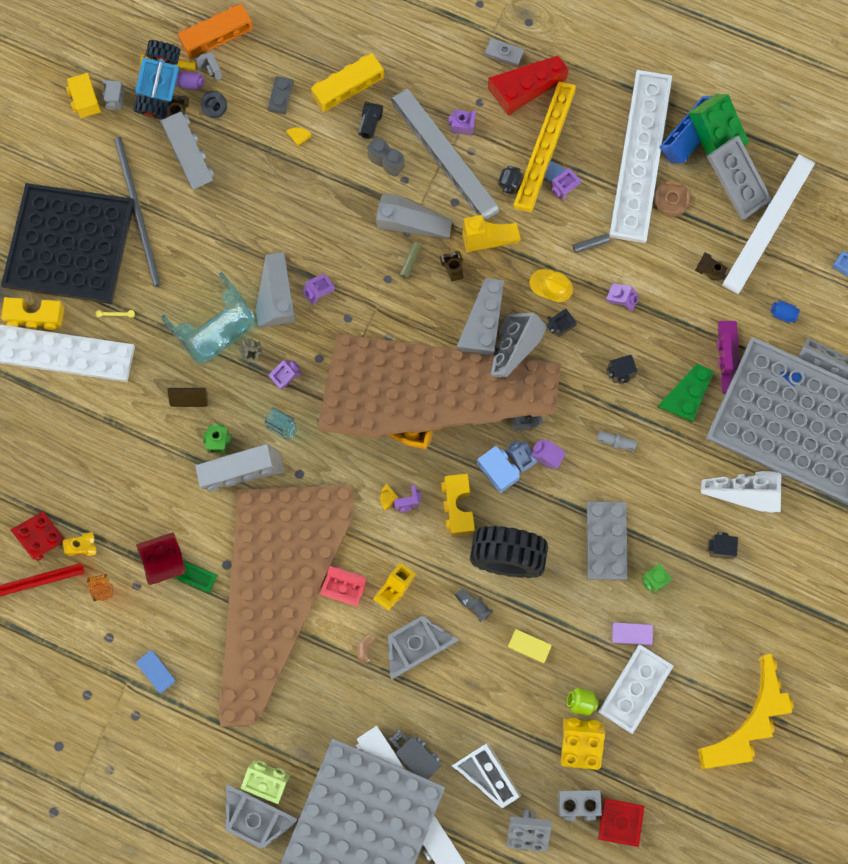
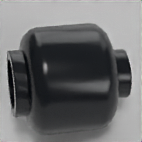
(510, 179)

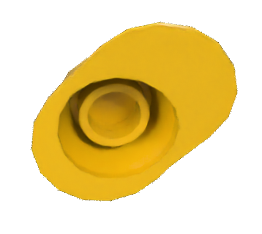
(551, 285)

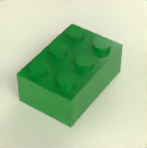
(717, 122)

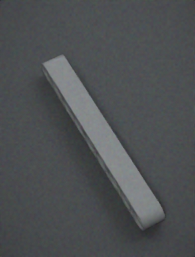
(445, 155)

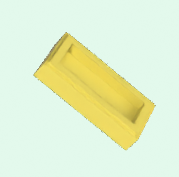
(529, 646)

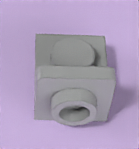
(208, 61)

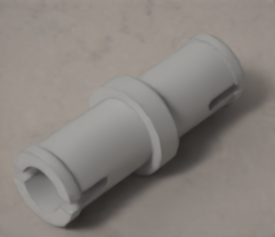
(616, 441)

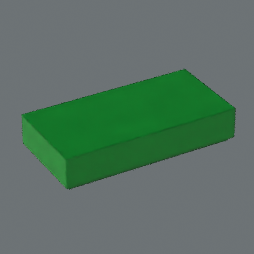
(198, 577)

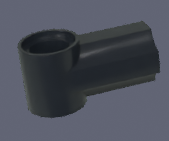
(370, 116)

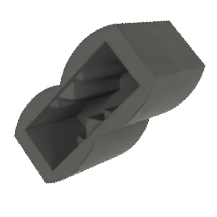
(384, 156)

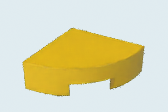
(298, 135)
(387, 497)

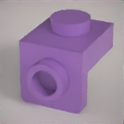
(623, 295)
(405, 504)

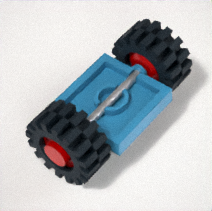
(157, 79)

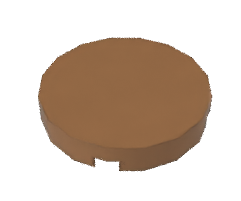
(672, 198)

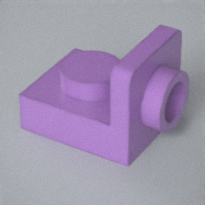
(564, 183)
(317, 288)
(285, 373)

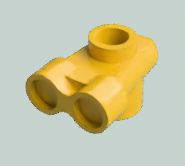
(84, 544)

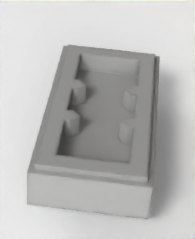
(504, 52)

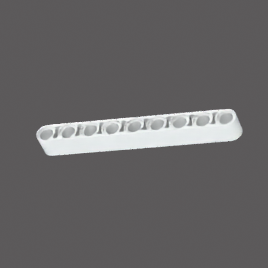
(768, 224)

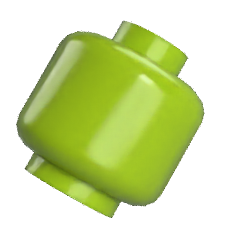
(582, 701)

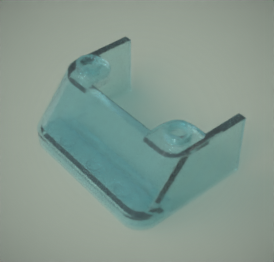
(218, 332)

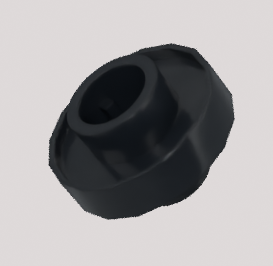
(213, 104)

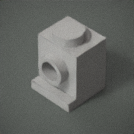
(113, 94)

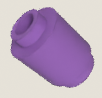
(190, 80)

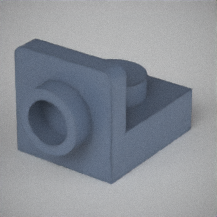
(521, 455)

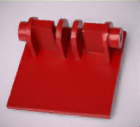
(38, 535)

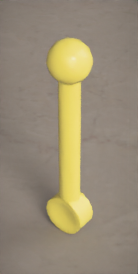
(131, 314)

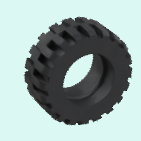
(509, 552)

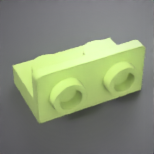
(265, 781)

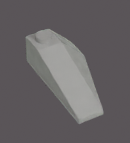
(406, 216)
(274, 296)
(518, 338)

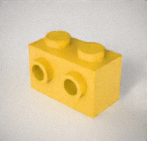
(83, 95)

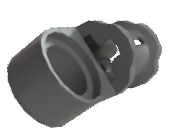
(476, 606)

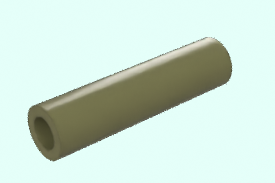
(410, 261)

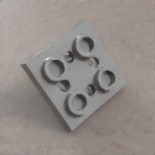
(529, 832)

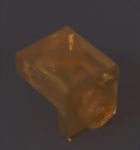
(100, 587)

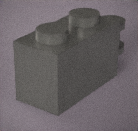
(415, 755)

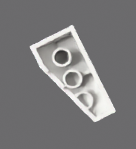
(755, 492)

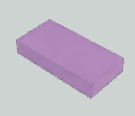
(632, 634)

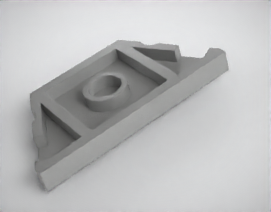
(416, 644)
(254, 819)

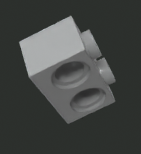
(579, 799)

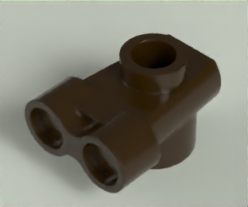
(178, 104)
(453, 265)
(709, 265)

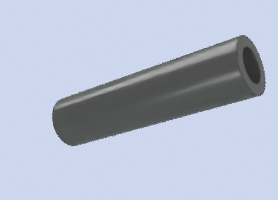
(590, 243)

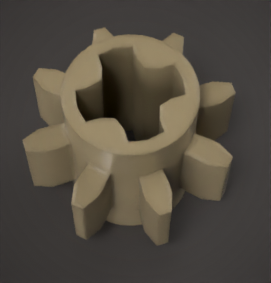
(250, 349)

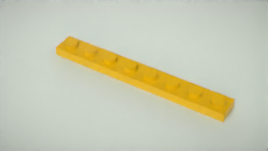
(544, 147)

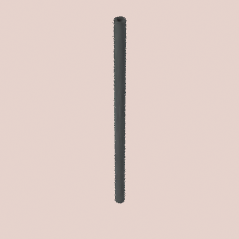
(137, 211)

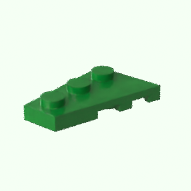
(688, 393)

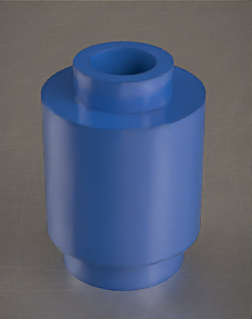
(785, 311)

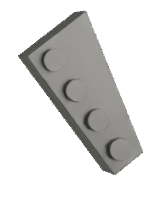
(186, 150)
(482, 324)
(239, 468)

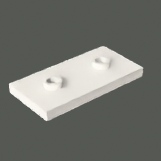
(635, 689)

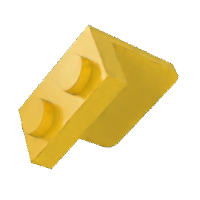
(582, 743)

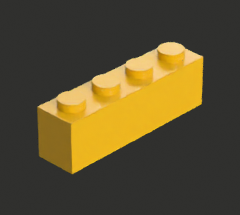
(347, 82)

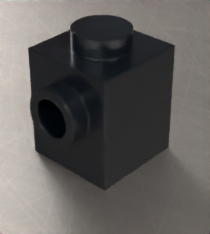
(622, 369)
(723, 546)

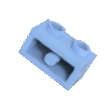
(498, 469)

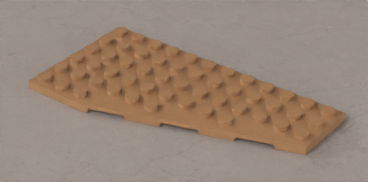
(418, 388)

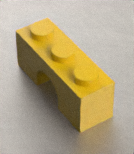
(48, 316)
(459, 522)

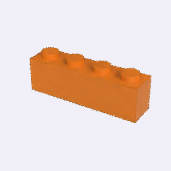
(215, 31)

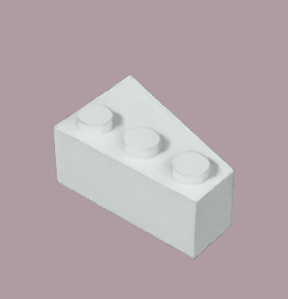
(489, 775)

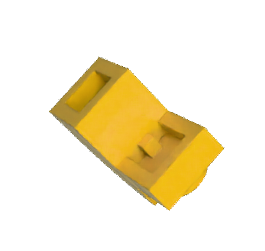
(395, 586)

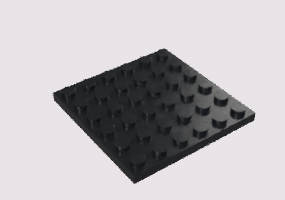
(68, 243)

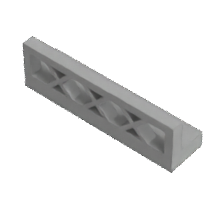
(824, 358)

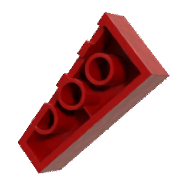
(526, 83)

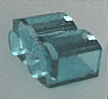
(280, 424)

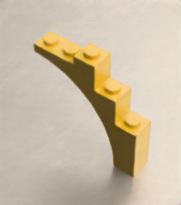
(757, 726)

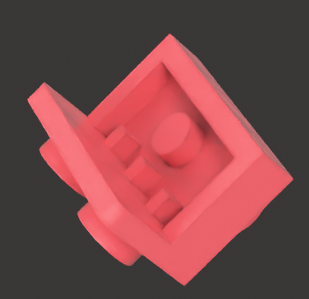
(343, 586)

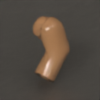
(363, 648)

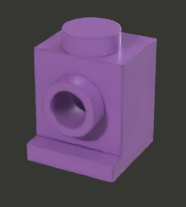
(462, 122)

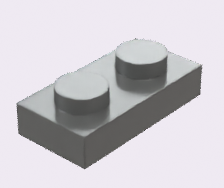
(280, 95)

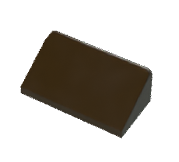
(188, 397)

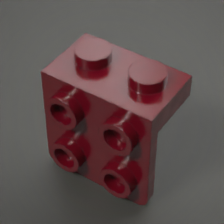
(161, 558)

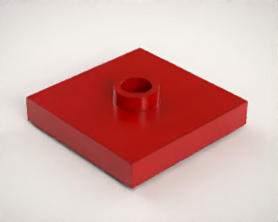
(621, 822)

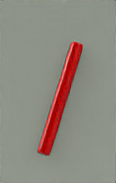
(41, 579)

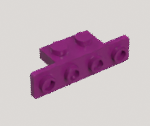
(728, 351)

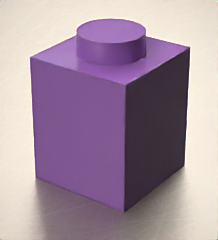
(548, 454)

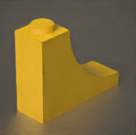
(483, 235)

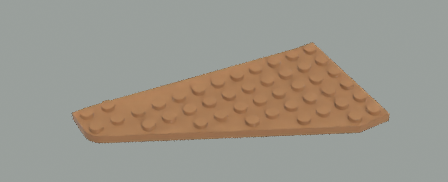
(278, 567)

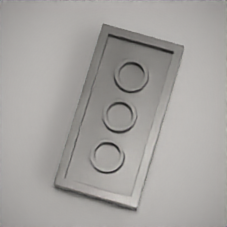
(739, 177)
(606, 541)

